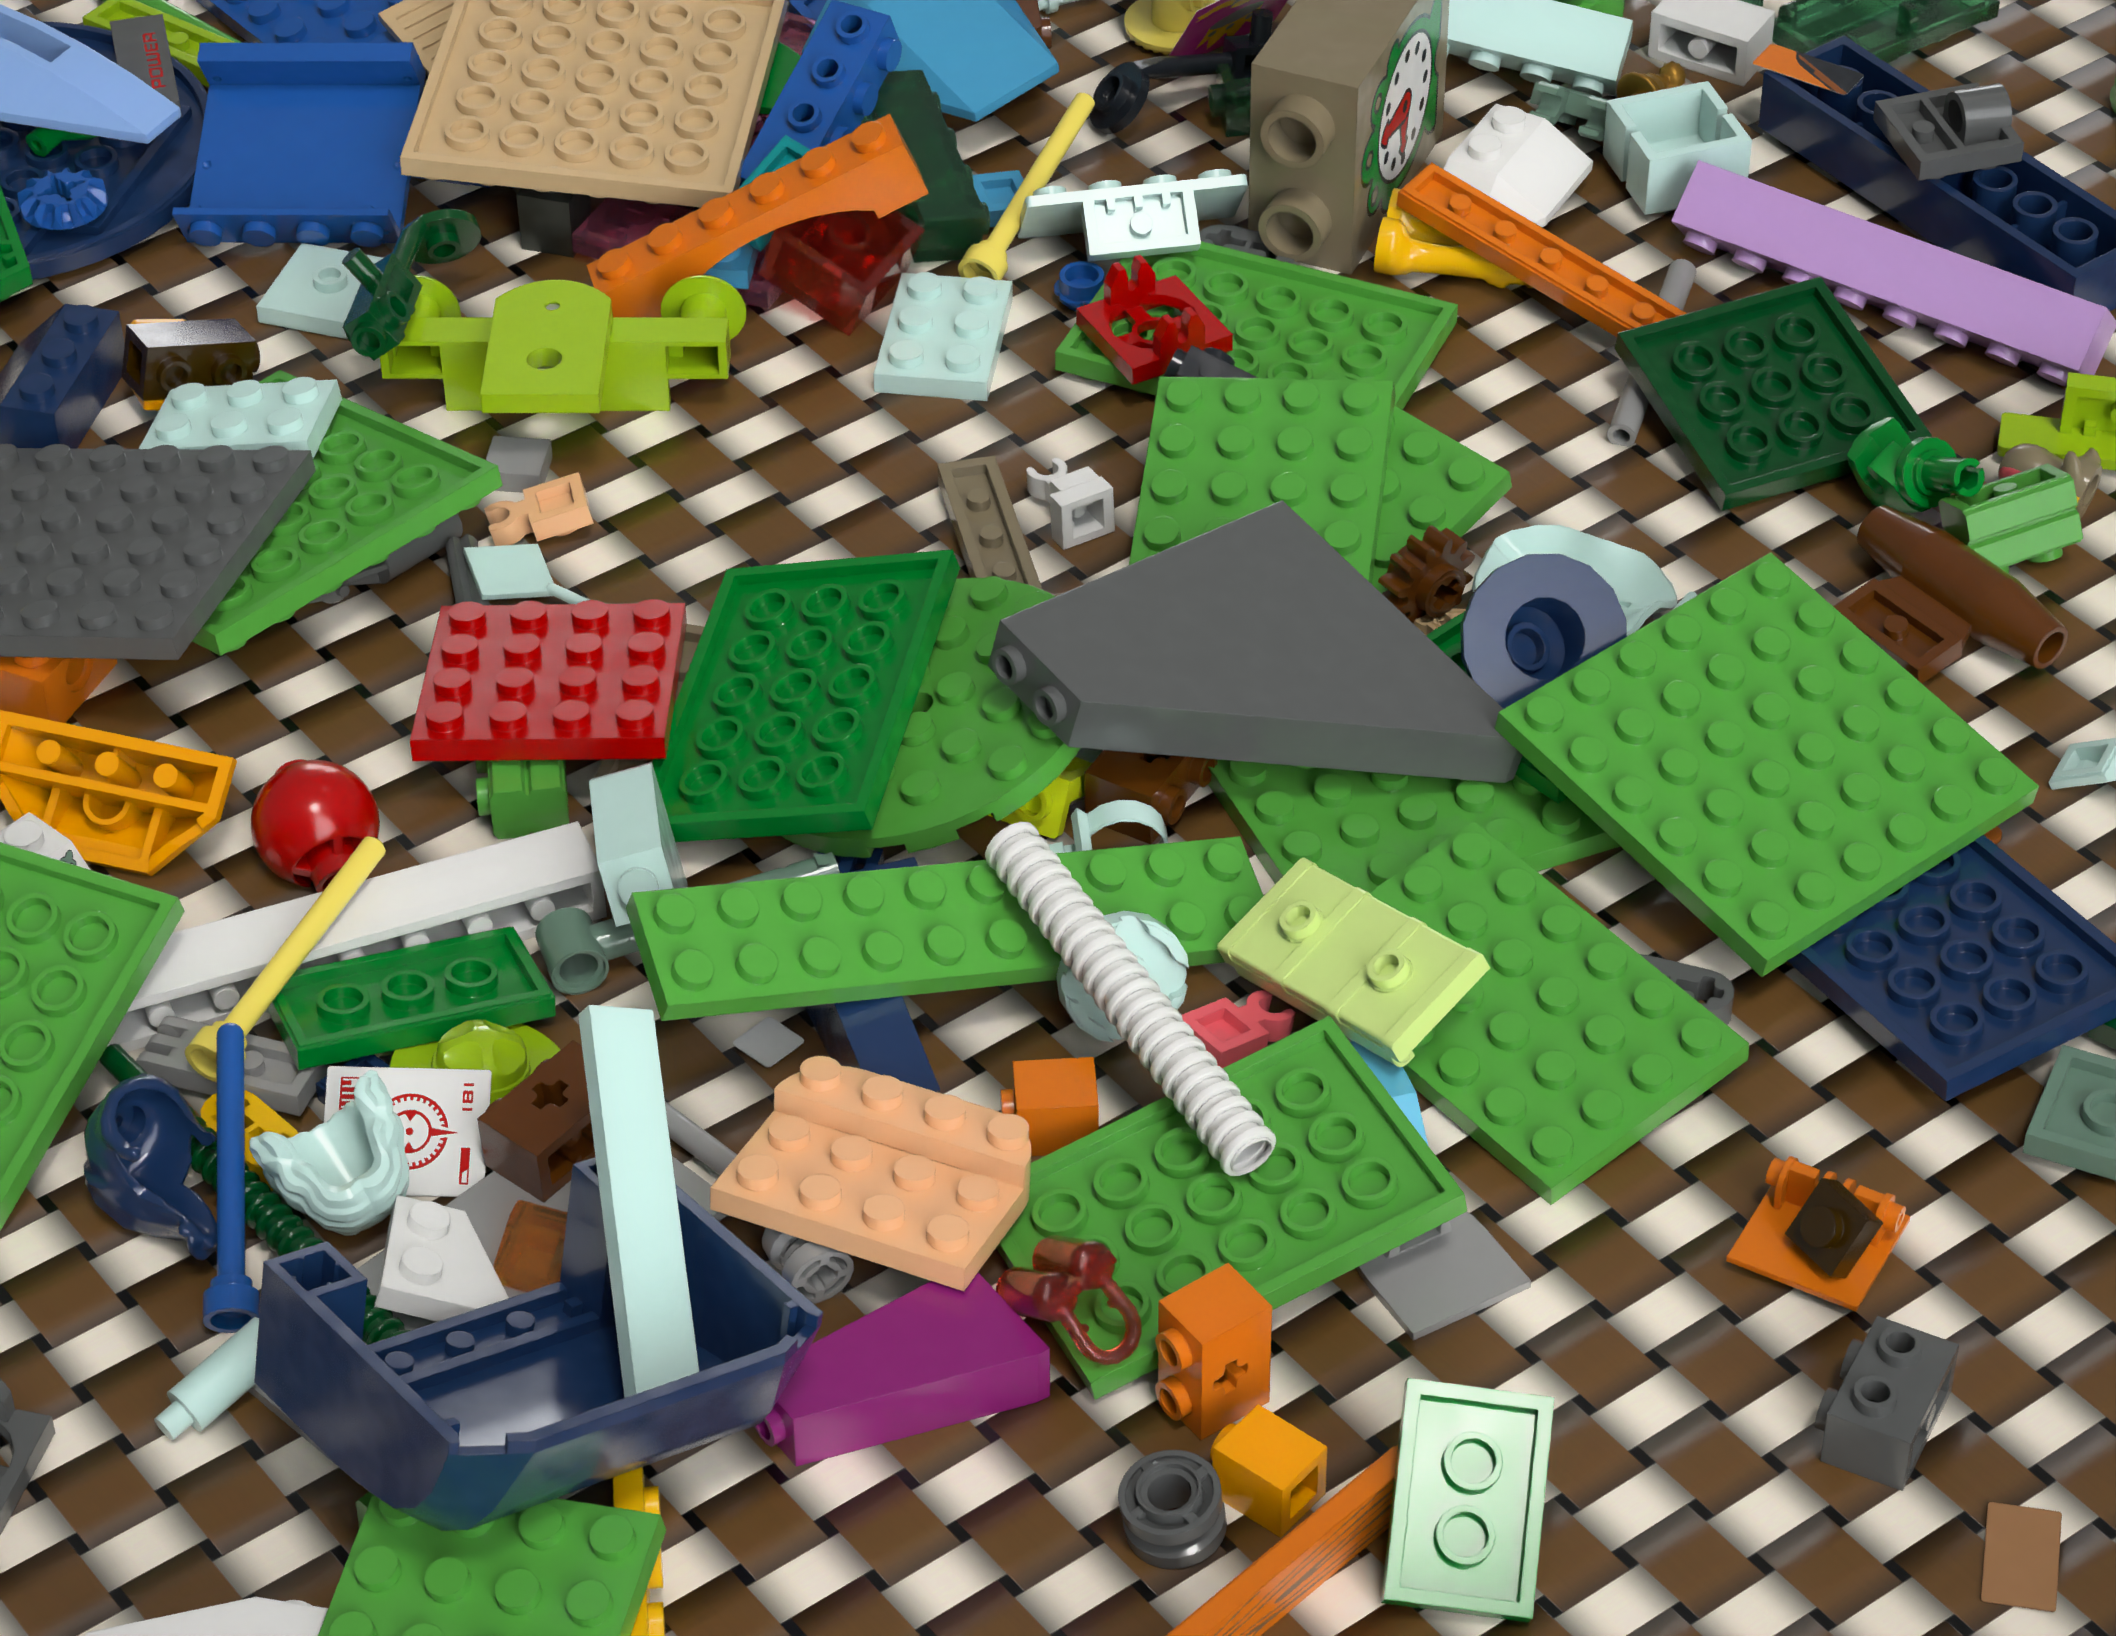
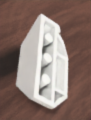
(1520, 163)

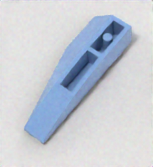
(72, 88)

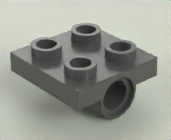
(1951, 129)

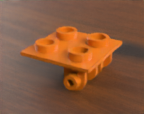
(1773, 1254)

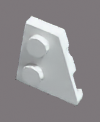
(434, 1263)

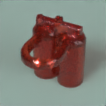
(1051, 1290)

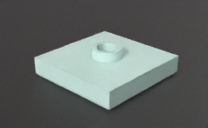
(311, 292)

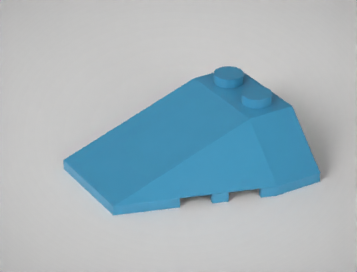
(969, 50)

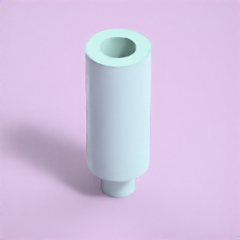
(212, 1384)

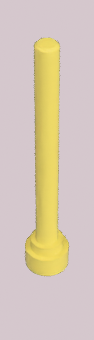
(989, 256)
(202, 1049)

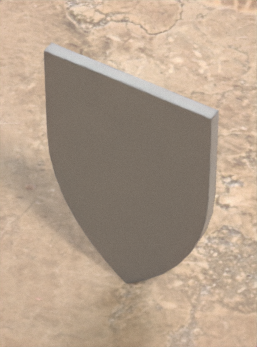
(1443, 1276)

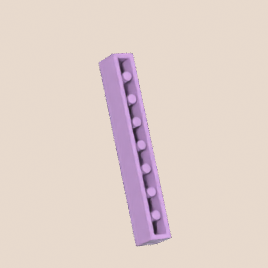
(1894, 273)

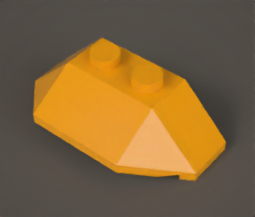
(110, 793)

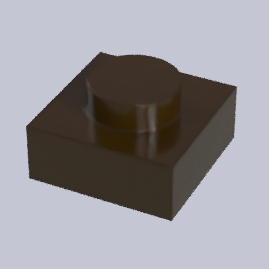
(1833, 1228)

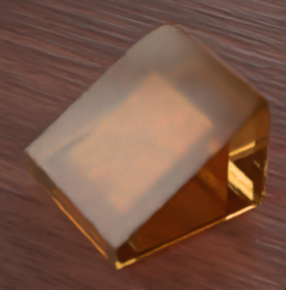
(531, 1247)

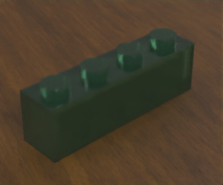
(952, 209)

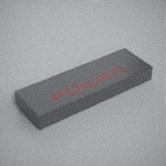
(144, 51)

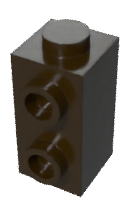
(185, 352)

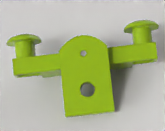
(564, 350)

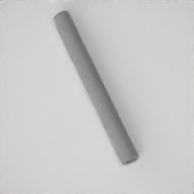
(1633, 401)

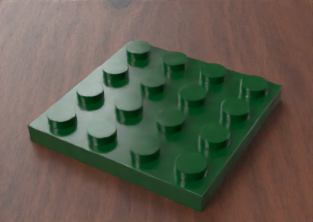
(1765, 389)

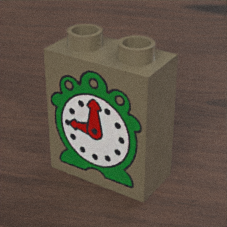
(1340, 119)

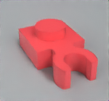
(1239, 1031)

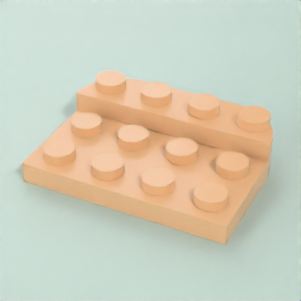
(882, 1172)

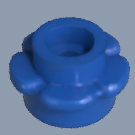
(1078, 283)

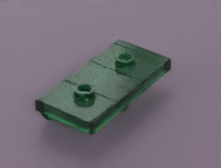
(1879, 26)

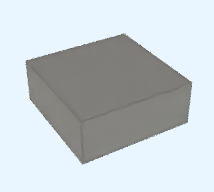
(520, 461)

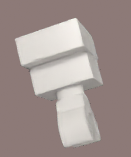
(1078, 503)

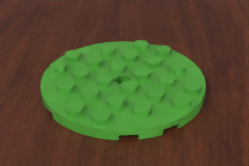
(975, 744)

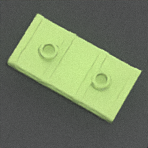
(1351, 959)

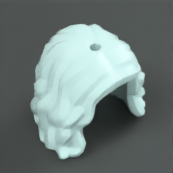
(345, 1168)

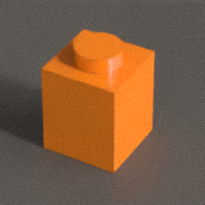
(1055, 1100)

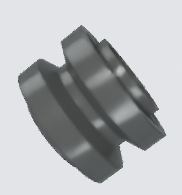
(1174, 1536)

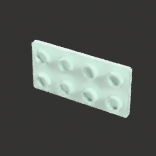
(1136, 218)

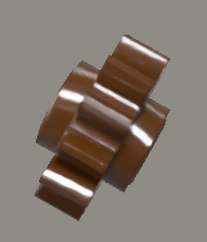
(1428, 574)

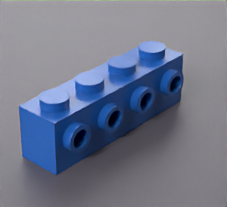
(831, 82)

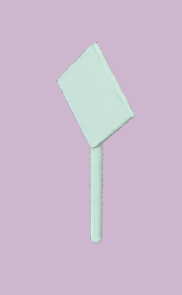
(514, 573)

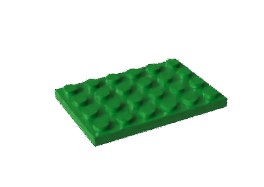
(801, 695)

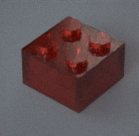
(841, 262)

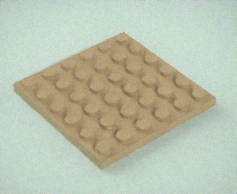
(597, 96)

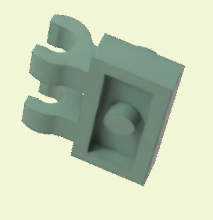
(1567, 104)

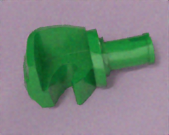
(1908, 472)

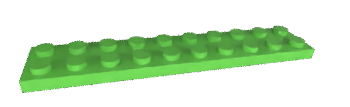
(912, 927)

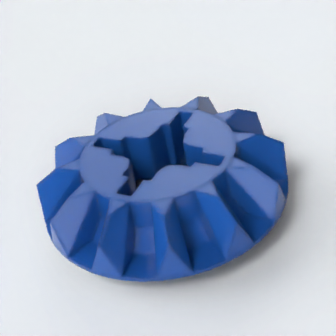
(44, 208)

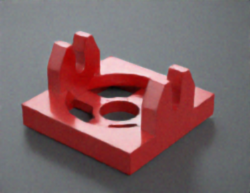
(1130, 353)

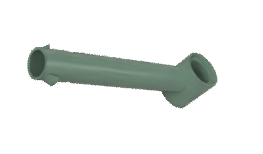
(580, 951)

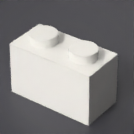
(1711, 36)

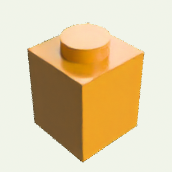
(1269, 1469)

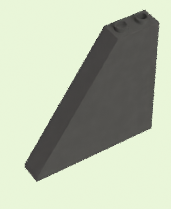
(1251, 654)

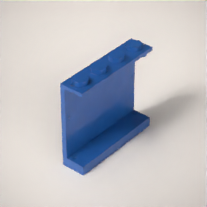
(303, 143)

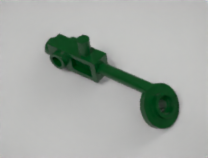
(390, 289)

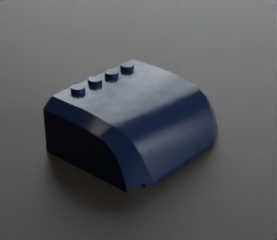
(528, 1389)

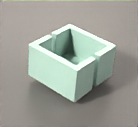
(1663, 133)

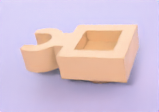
(548, 511)

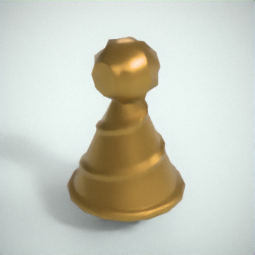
(1635, 83)

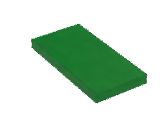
(408, 997)

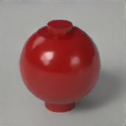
(312, 820)

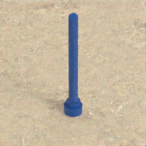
(231, 1295)

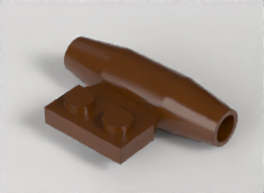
(1941, 598)

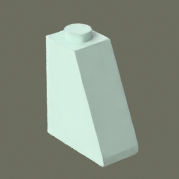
(633, 837)

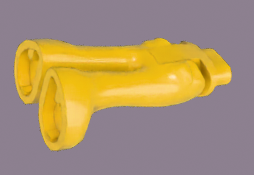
(1413, 246)

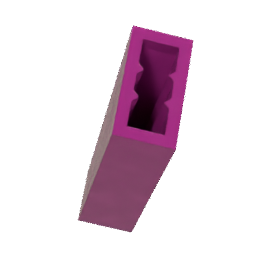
(909, 1371)

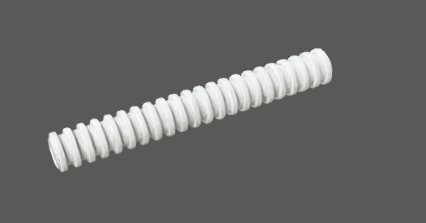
(1131, 999)

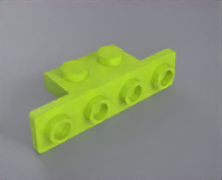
(2085, 422)

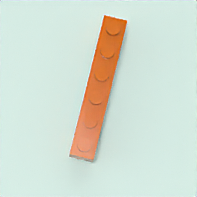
(856, 172)

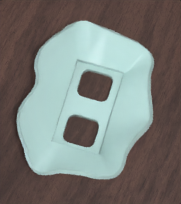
(1632, 574)

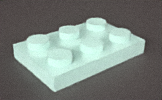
(943, 336)
(246, 415)

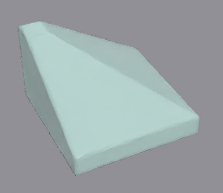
(2086, 764)

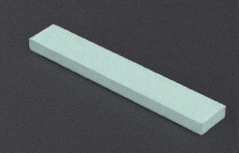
(638, 1197)

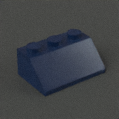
(61, 377)

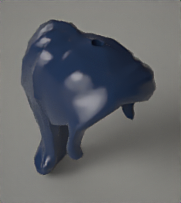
(141, 1158)

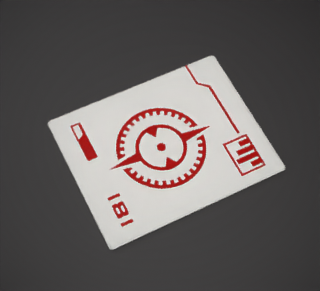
(438, 1121)

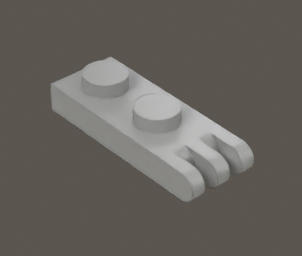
(267, 1067)

